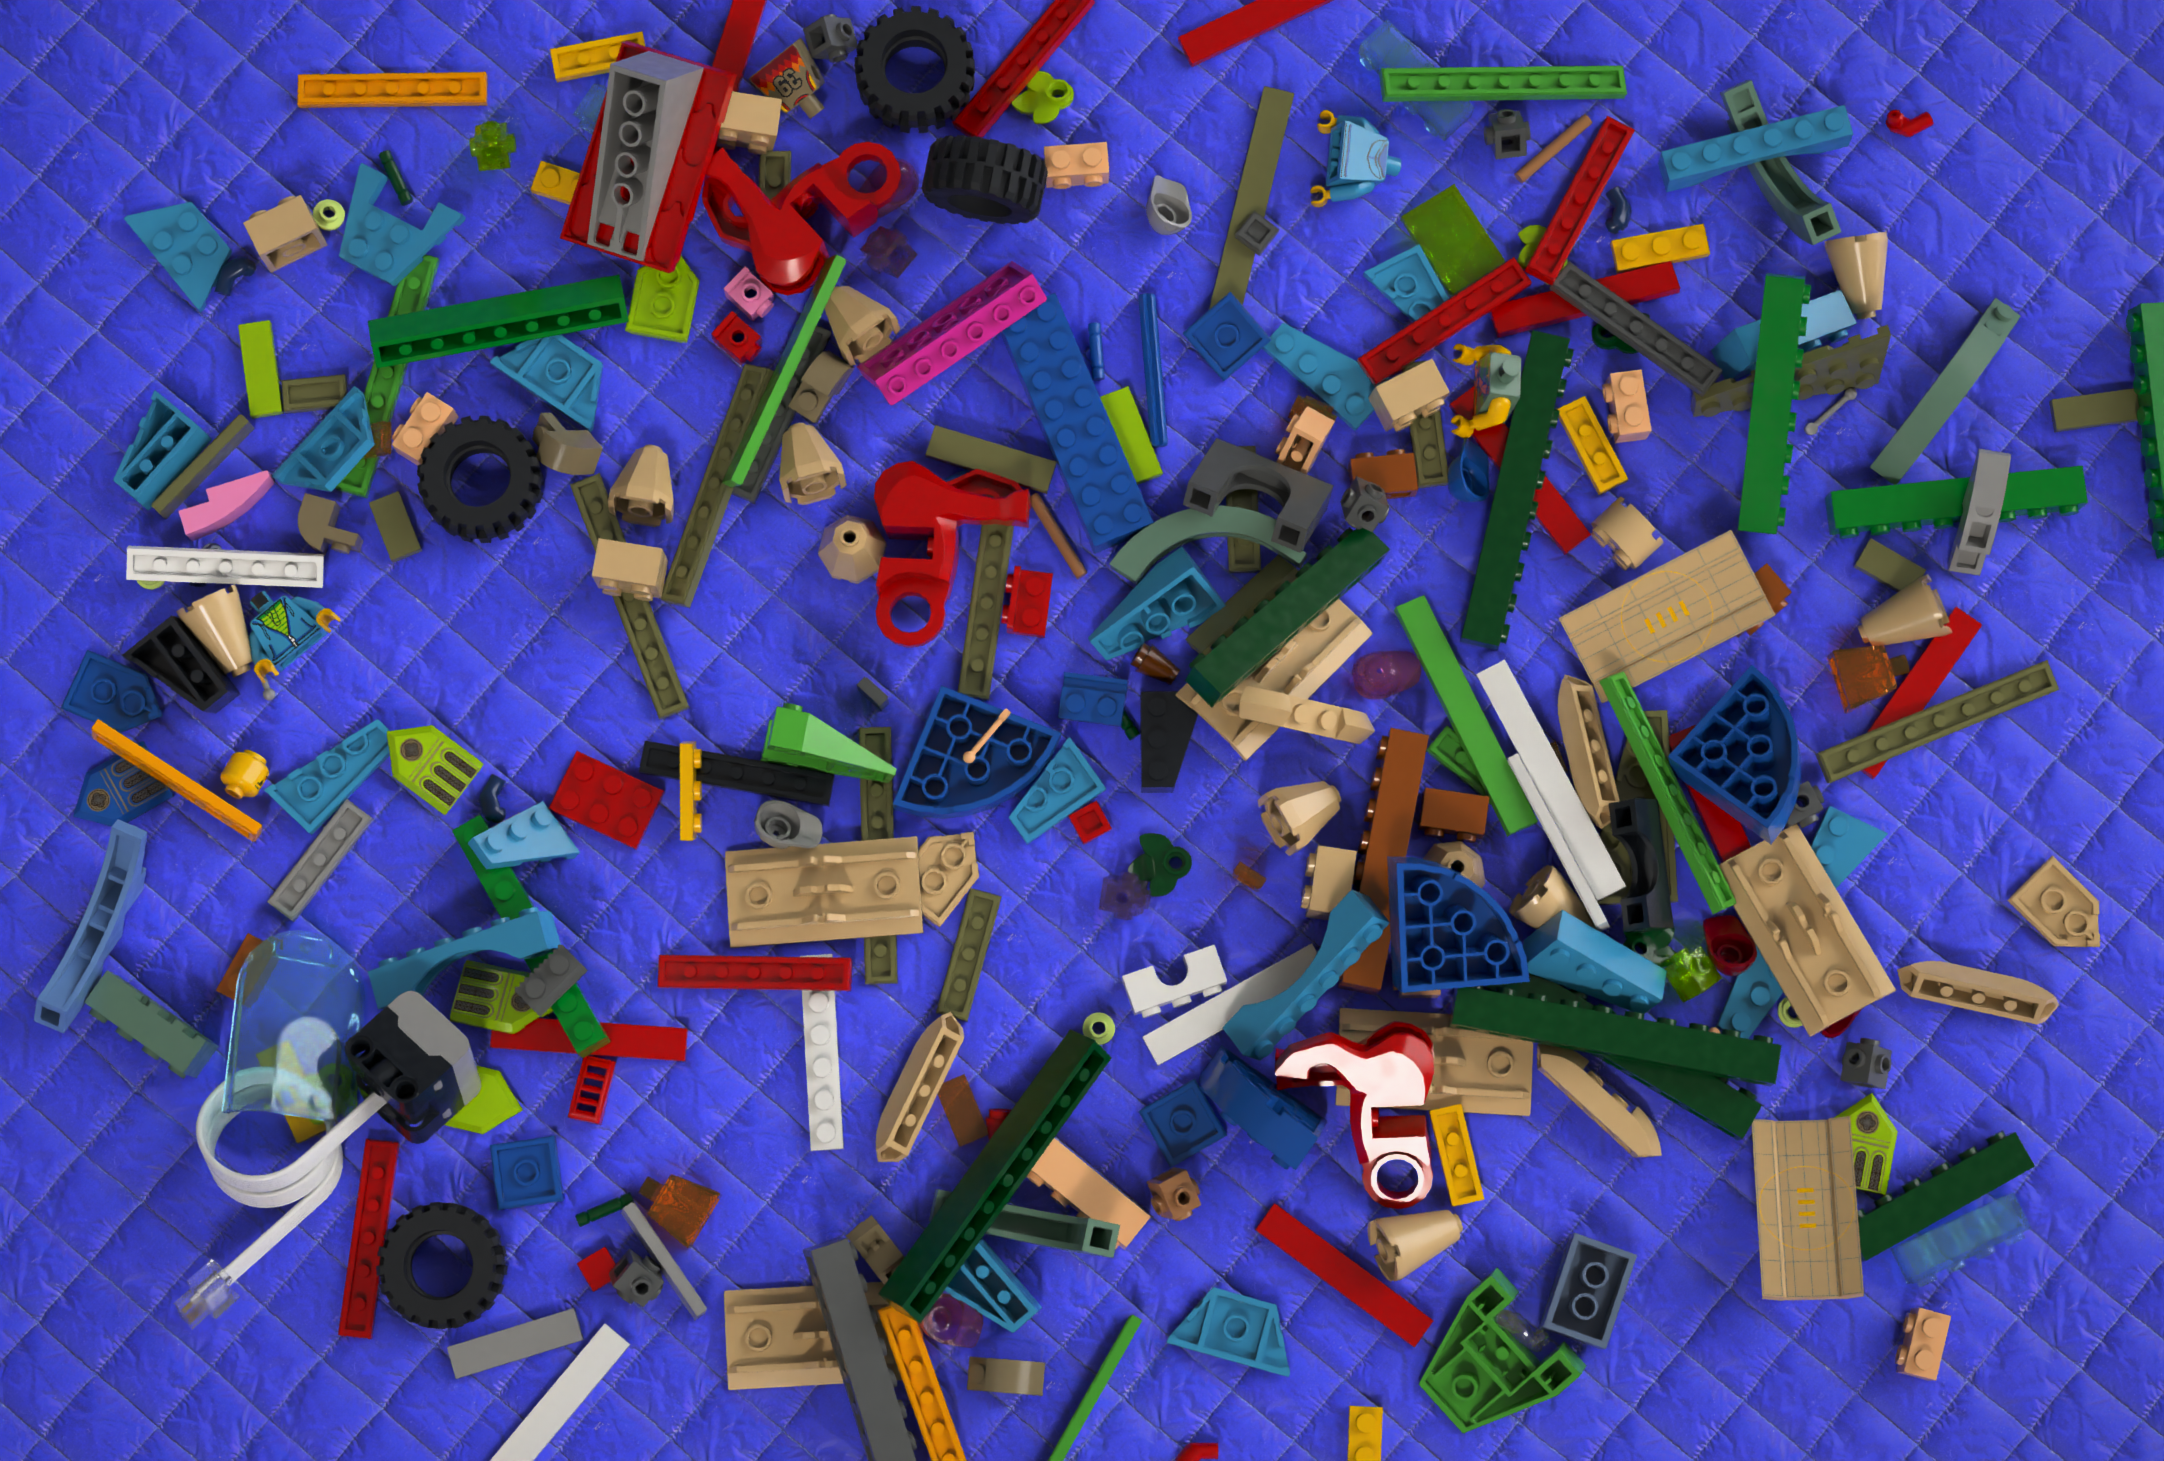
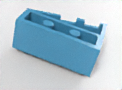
(160, 451)
(993, 1289)

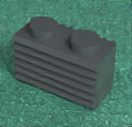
(550, 980)

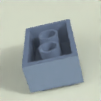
(1587, 1291)

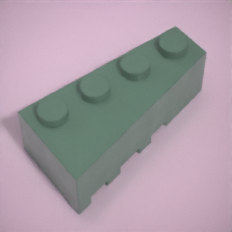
(151, 1025)

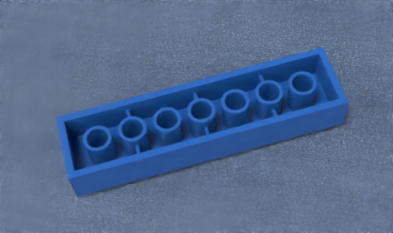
(1076, 426)

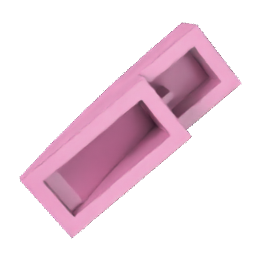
(225, 504)

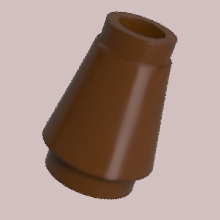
(1154, 664)

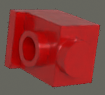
(739, 351)

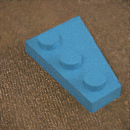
(1408, 283)
(1058, 792)
(523, 838)
(1843, 843)

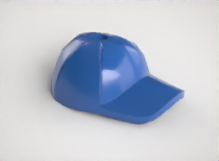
(1469, 474)

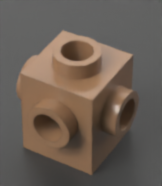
(1174, 1194)

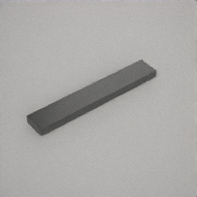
(1636, 329)
(781, 422)

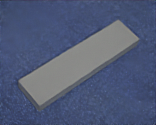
(320, 860)
(661, 1255)
(515, 1343)

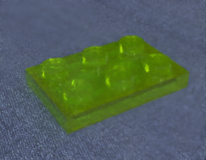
(1452, 240)

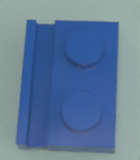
(1093, 699)

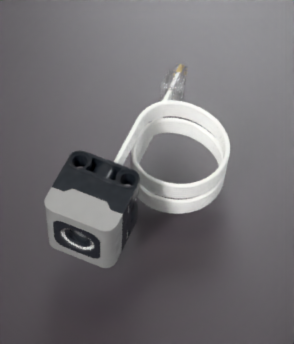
(413, 1072)

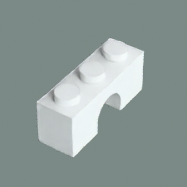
(1148, 993)

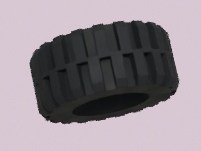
(907, 31)
(984, 179)
(471, 439)
(397, 1258)

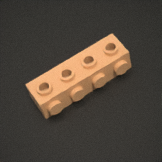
(1086, 1191)

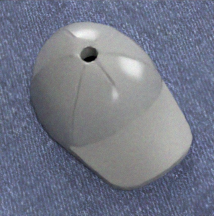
(1168, 206)
(789, 823)

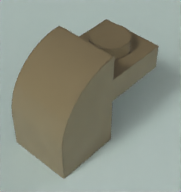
(819, 383)
(565, 450)
(317, 526)
(876, 1248)
(1006, 1376)

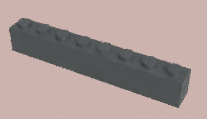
(859, 1351)

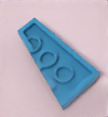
(1325, 373)
(325, 783)
(1750, 999)

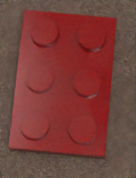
(606, 800)

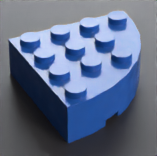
(1745, 756)
(945, 785)
(1448, 931)
(1256, 1105)

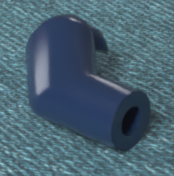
(1621, 212)
(233, 270)

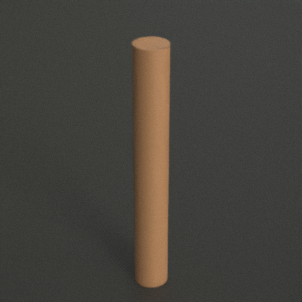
(1553, 148)
(1057, 536)

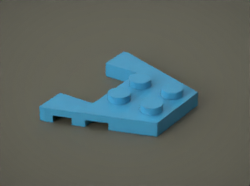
(383, 242)

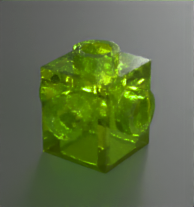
(492, 146)
(1691, 973)

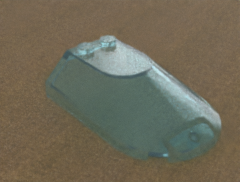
(290, 1029)

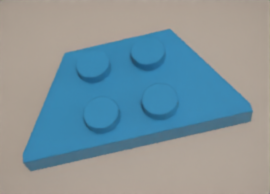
(184, 247)
(556, 374)
(331, 447)
(1235, 1330)

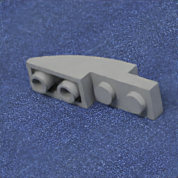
(1980, 512)

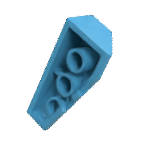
(1163, 601)

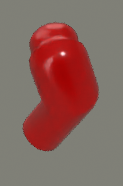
(1908, 127)
(1196, 1451)

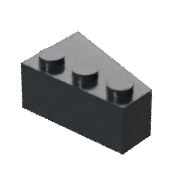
(183, 665)
(1164, 739)

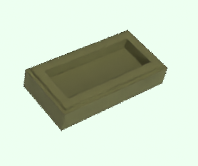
(313, 393)
(395, 526)
(1887, 566)

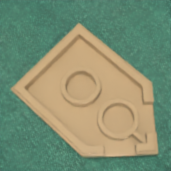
(946, 873)
(2058, 906)

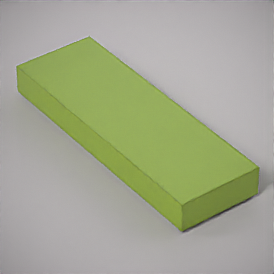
(260, 369)
(1132, 434)

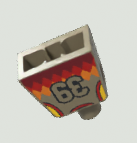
(792, 78)

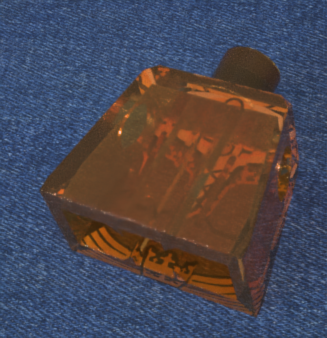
(1865, 674)
(680, 1206)

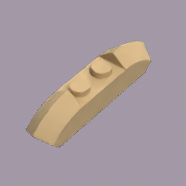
(1304, 715)
(1586, 749)
(1977, 991)
(917, 1088)
(1628, 1129)

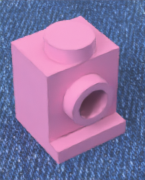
(751, 307)

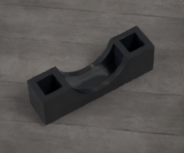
(1639, 829)

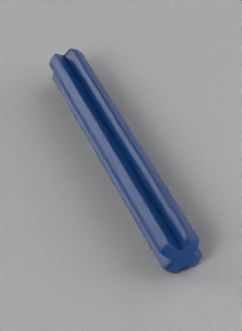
(1153, 370)

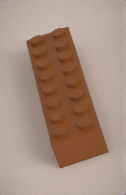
(1388, 834)

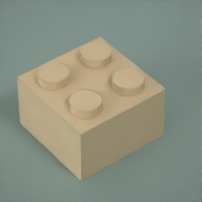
(750, 123)
(285, 233)
(1409, 395)
(629, 569)
(1330, 880)

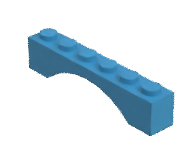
(1795, 136)
(1349, 932)
(523, 937)

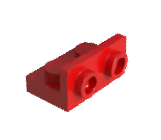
(1028, 602)

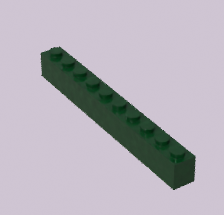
(1515, 491)
(1616, 1035)
(1697, 1093)
(995, 1176)

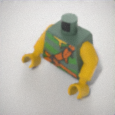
(1495, 387)

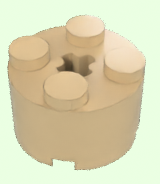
(1626, 534)

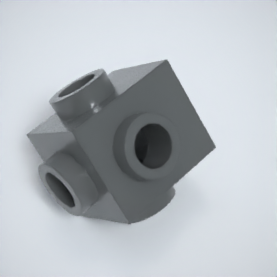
(831, 38)
(1507, 134)
(1364, 504)
(1811, 800)
(1866, 1064)
(637, 1278)

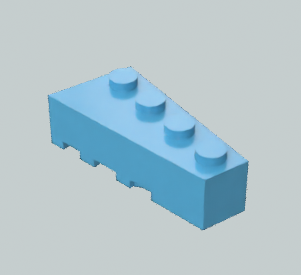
(1827, 320)
(1593, 964)

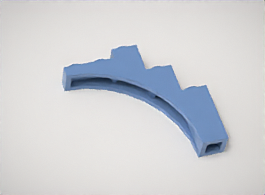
(99, 930)

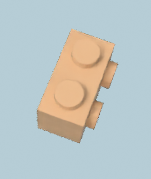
(1076, 165)
(1627, 406)
(427, 418)
(1305, 440)
(1922, 1343)

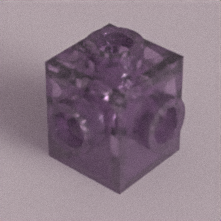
(888, 251)
(1114, 897)

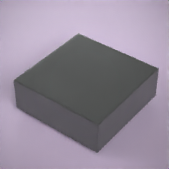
(1256, 233)
(873, 693)

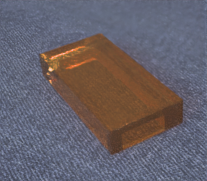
(962, 1111)

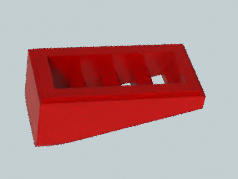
(585, 1116)

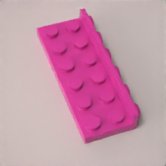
(953, 332)

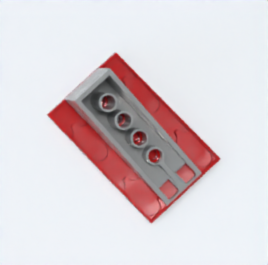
(648, 156)

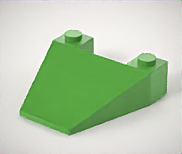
(809, 743)
(1485, 1370)

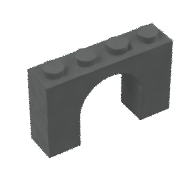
(1234, 468)

